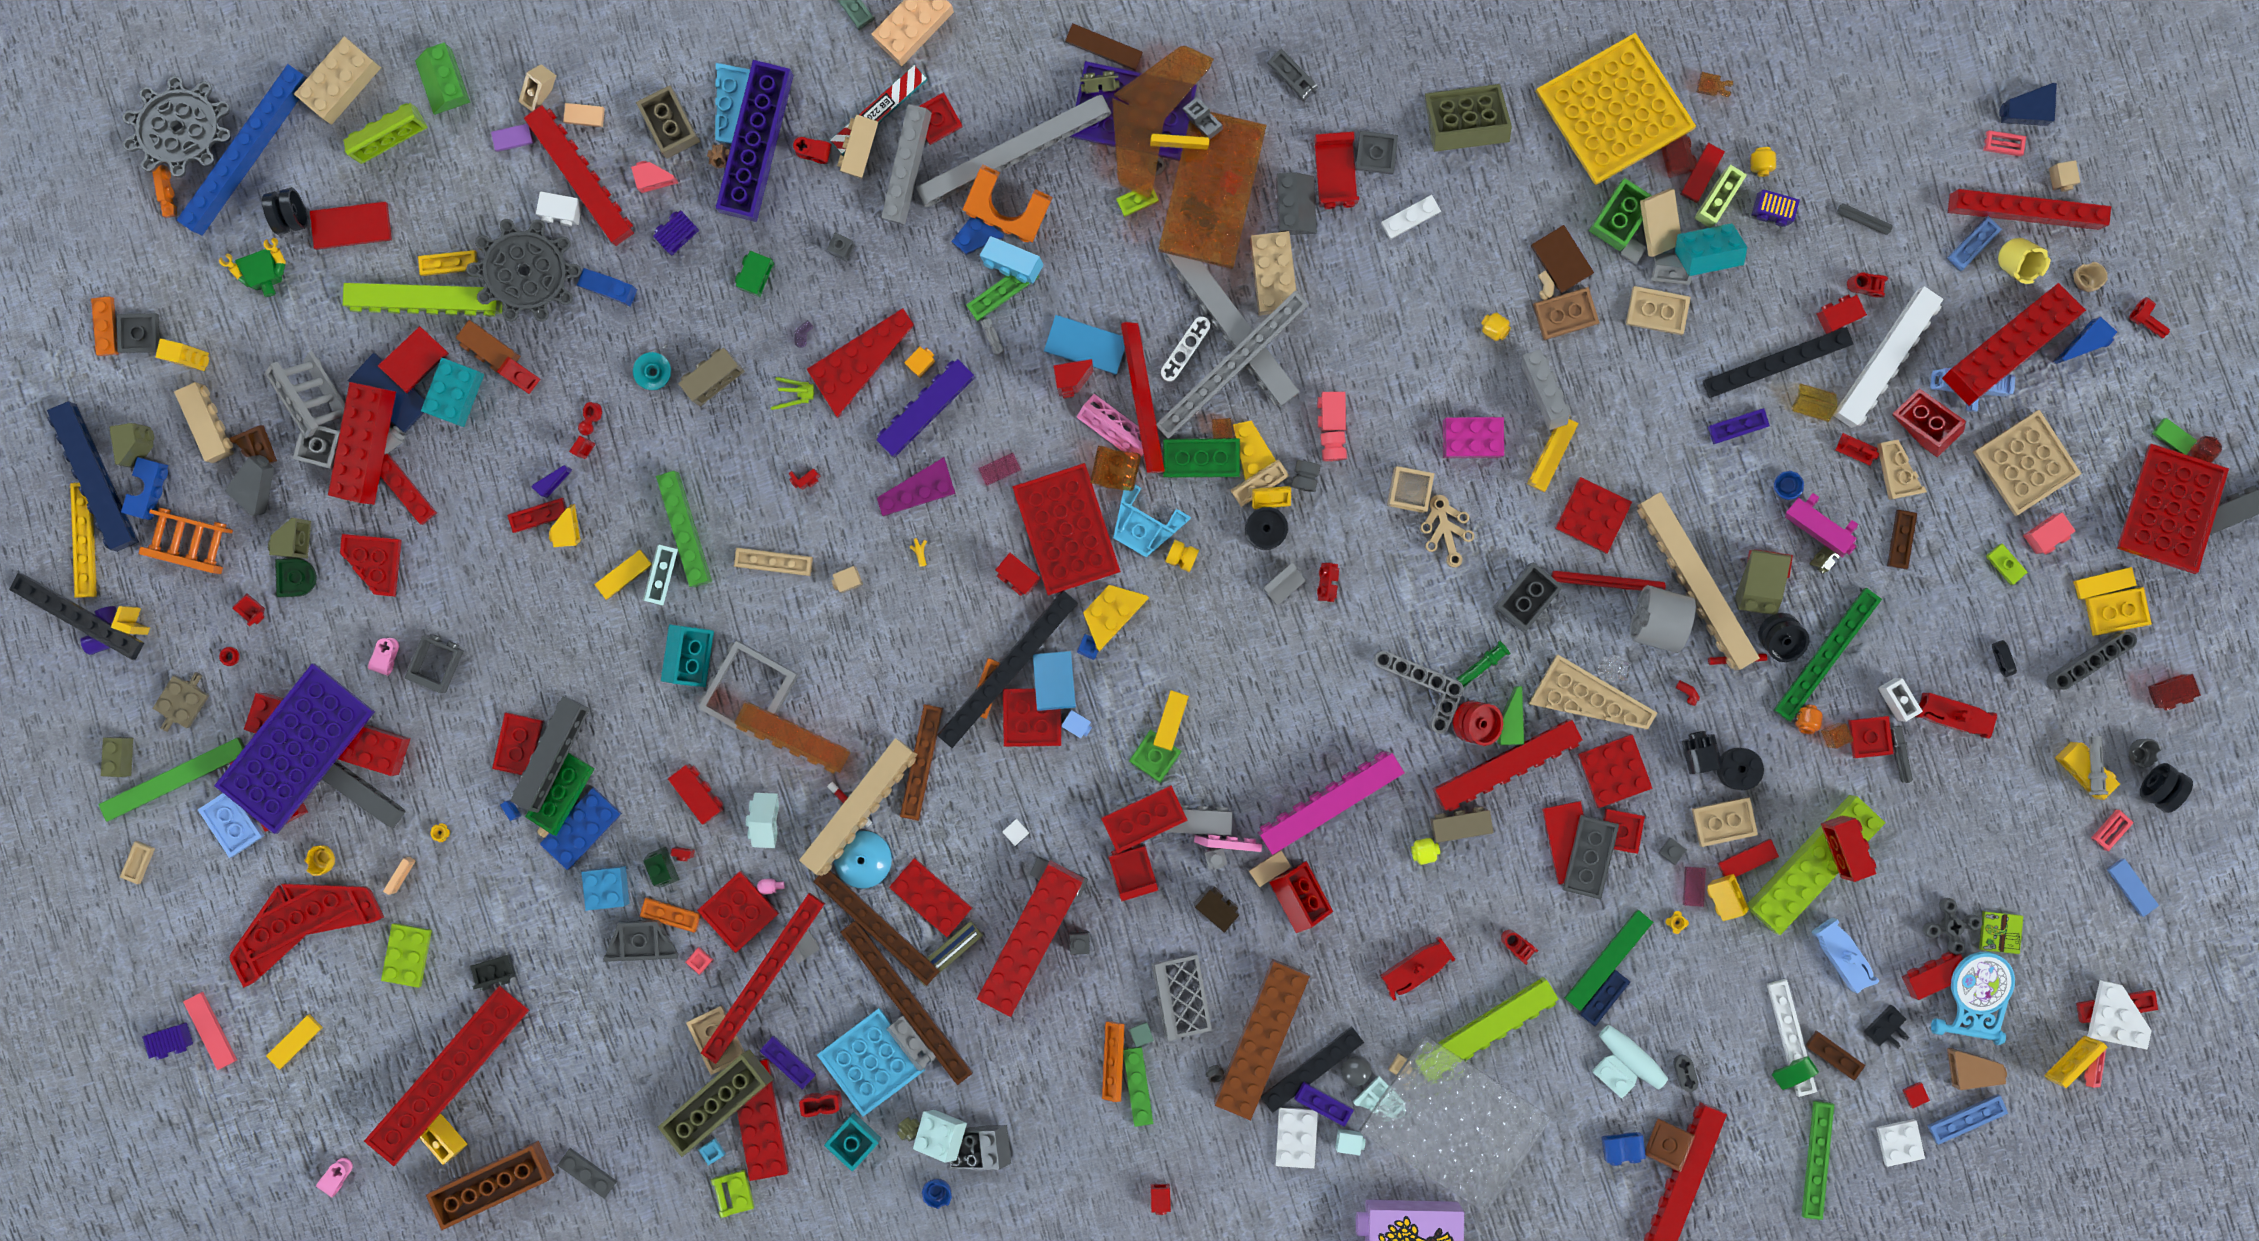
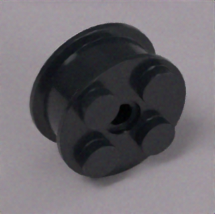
(1751, 769)

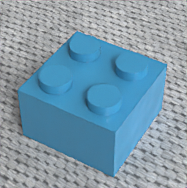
(605, 888)

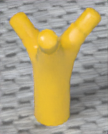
(919, 551)

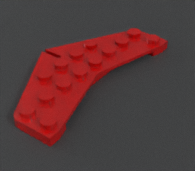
(287, 921)

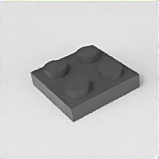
(1376, 152)
(137, 333)

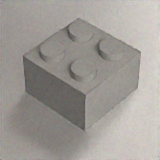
(319, 448)

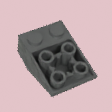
(984, 1148)

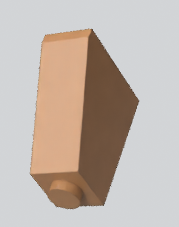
(1973, 1071)

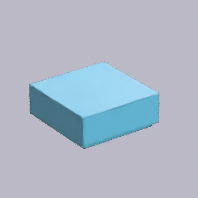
(711, 1151)

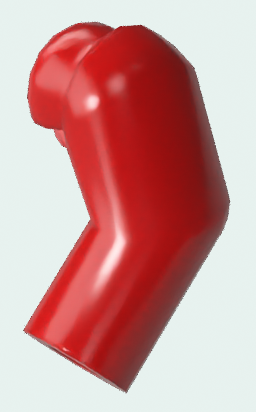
(1690, 691)

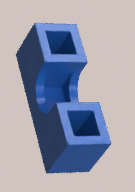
(153, 476)

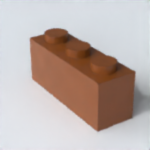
(485, 345)

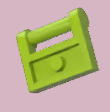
(739, 1193)

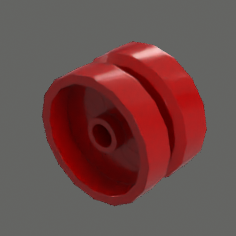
(1478, 723)

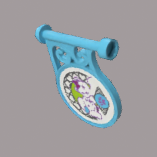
(1980, 986)

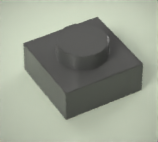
(1672, 851)

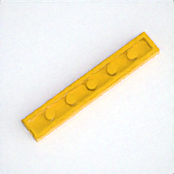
(83, 545)

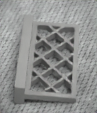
(1166, 1004)

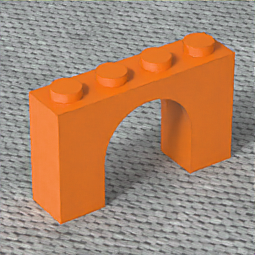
(980, 205)

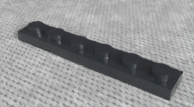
(1312, 1069)

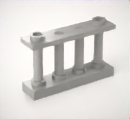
(292, 401)

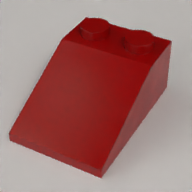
(1929, 422)

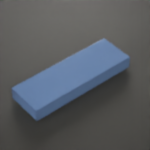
(1974, 243)
(2132, 887)

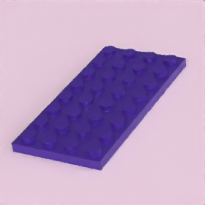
(294, 748)

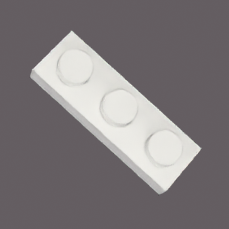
(1410, 217)

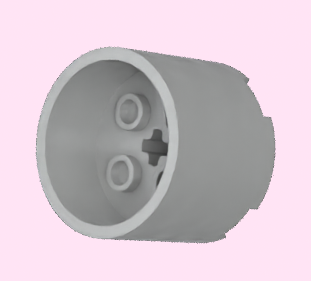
(1662, 619)

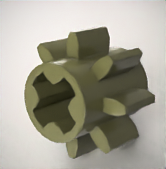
(908, 1129)

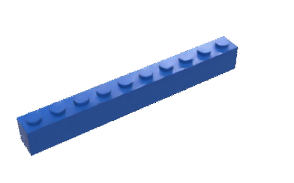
(242, 152)

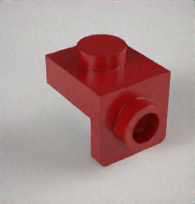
(808, 479)
(249, 610)

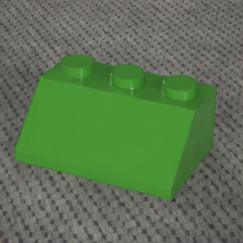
(441, 78)

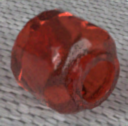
(2206, 448)

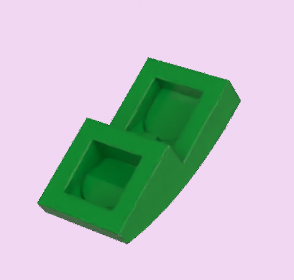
(1795, 1073)

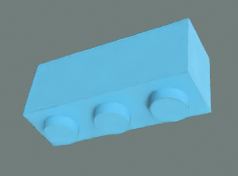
(1011, 260)

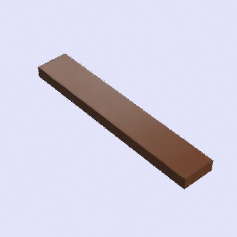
(920, 769)

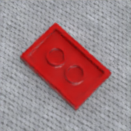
(413, 359)
(517, 743)

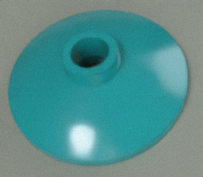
(643, 367)

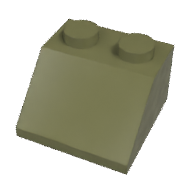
(130, 442)
(291, 539)

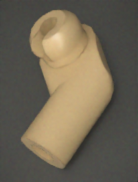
(1548, 287)

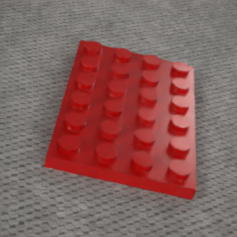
(2173, 508)
(1066, 529)

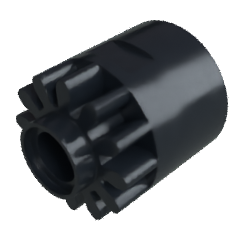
(1701, 753)

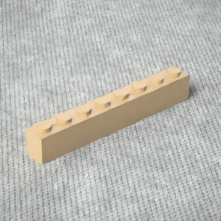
(858, 807)

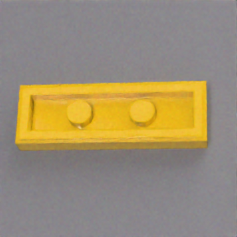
(1179, 141)
(446, 262)
(623, 574)
(2105, 583)
(1170, 720)
(294, 1042)

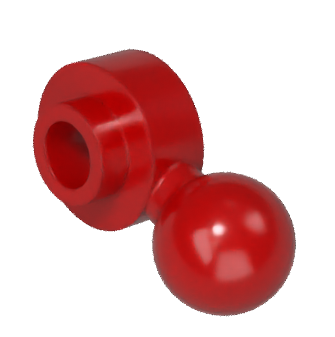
(592, 413)

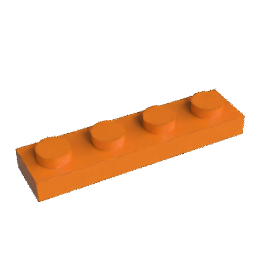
(1113, 1061)

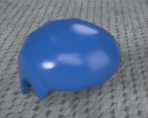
(1789, 485)
(937, 1193)

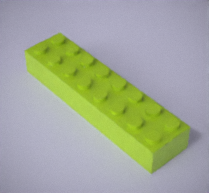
(1807, 871)

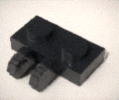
(1885, 1026)

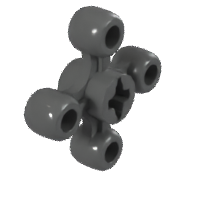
(1956, 930)

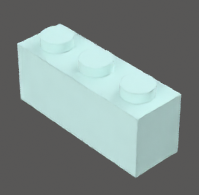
(660, 574)

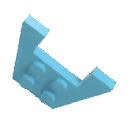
(1140, 530)

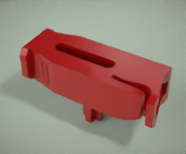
(1957, 715)
(1417, 968)

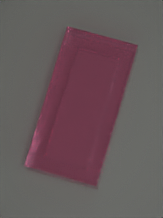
(999, 469)
(1694, 886)

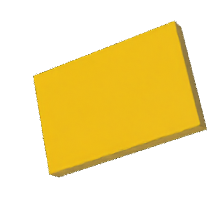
(2118, 611)
(2075, 1061)

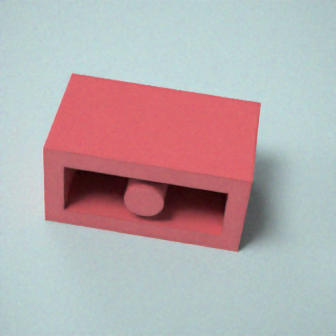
(1332, 412)
(2049, 533)

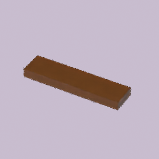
(1103, 47)

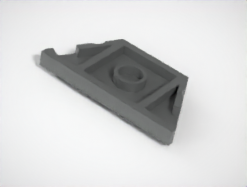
(640, 942)

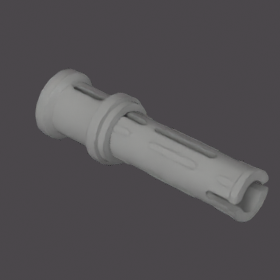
(2097, 775)

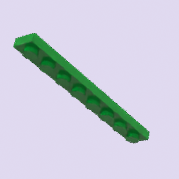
(1827, 654)

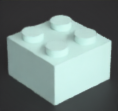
(939, 1136)

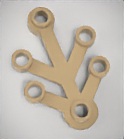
(1446, 527)

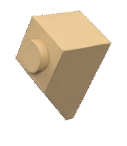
(536, 87)

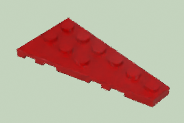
(852, 365)

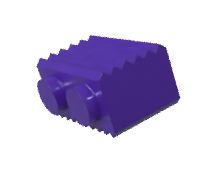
(675, 232)
(167, 1040)

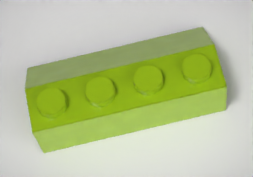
(384, 133)

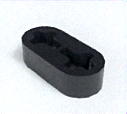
(2004, 658)

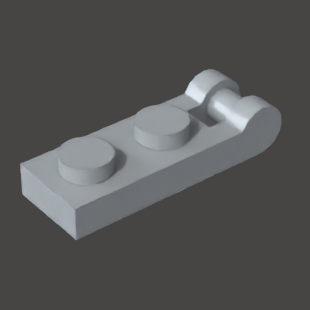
(910, 1043)

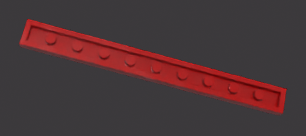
(762, 978)

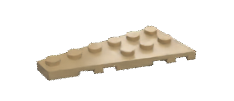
(1581, 693)

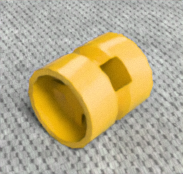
(1182, 555)

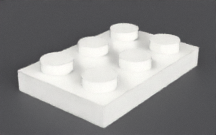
(1296, 1137)

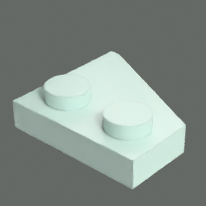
(1371, 1094)

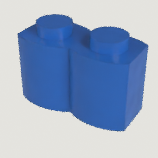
(1623, 1148)

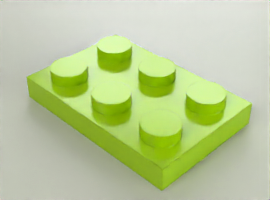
(406, 955)

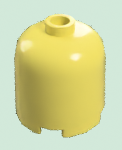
(2023, 260)

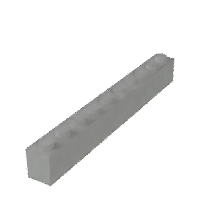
(1233, 325)

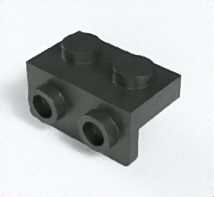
(492, 971)

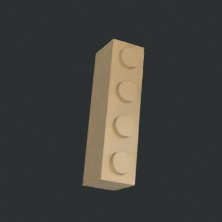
(204, 422)

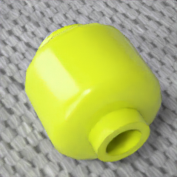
(1425, 851)

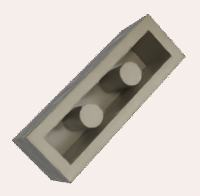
(1461, 824)

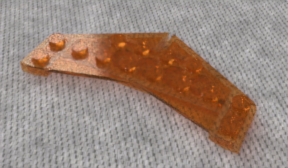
(1150, 101)

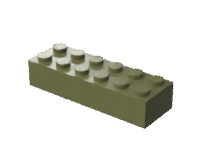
(715, 1103)

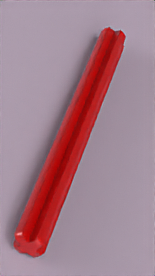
(1605, 581)

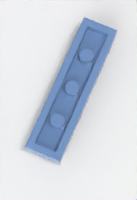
(1967, 1119)

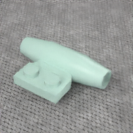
(1626, 1063)

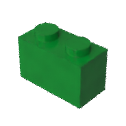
(754, 273)

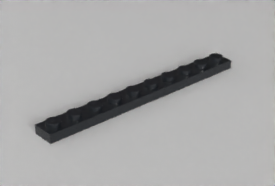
(1007, 669)

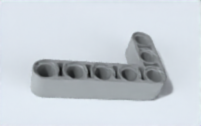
(1425, 681)

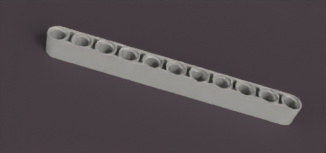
(1015, 150)

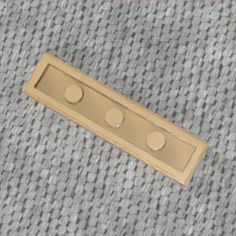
(773, 561)

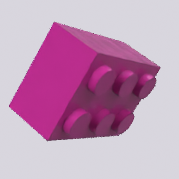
(1473, 437)

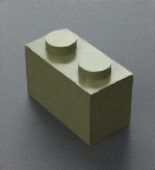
(117, 756)

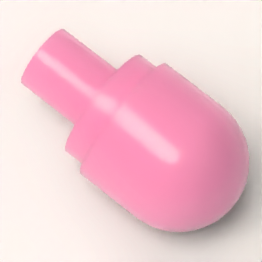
(769, 886)

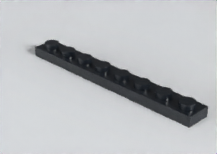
(1778, 362)
(76, 616)

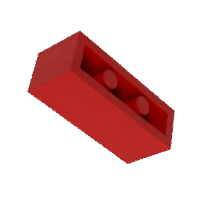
(696, 793)
(1932, 976)

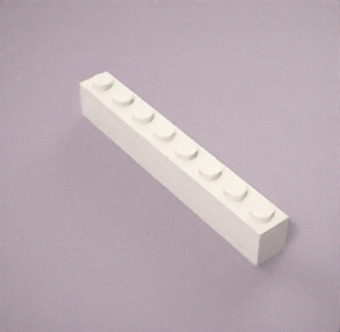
(1888, 357)

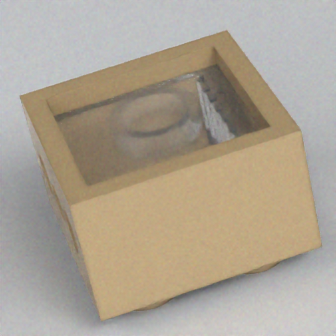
(1410, 489)

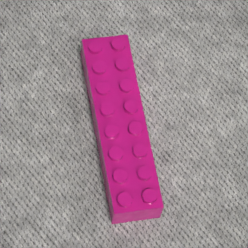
(1330, 802)

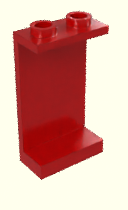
(1335, 170)

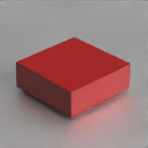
(1916, 1095)

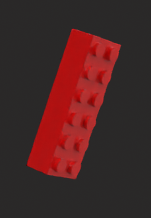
(361, 443)

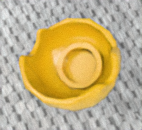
(320, 860)

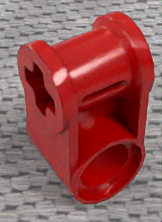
(815, 149)
(1871, 284)
(1520, 948)

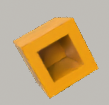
(920, 361)

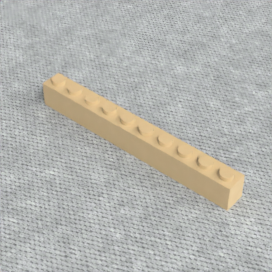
(1697, 581)

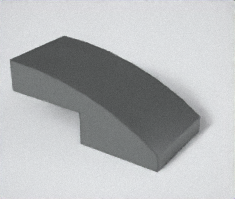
(1202, 118)

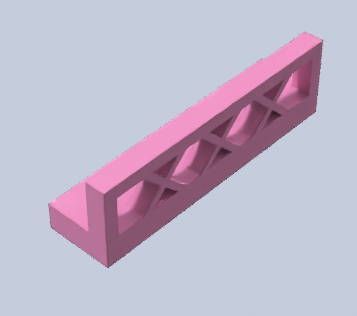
(1111, 429)

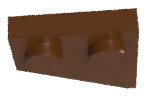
(255, 442)

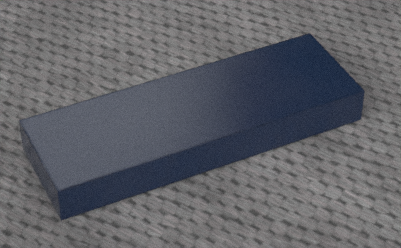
(1604, 998)

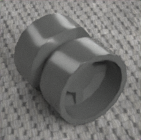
(1306, 475)

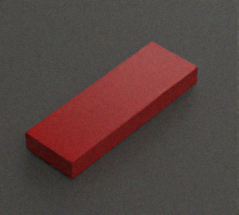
(1702, 173)
(536, 515)
(1749, 859)

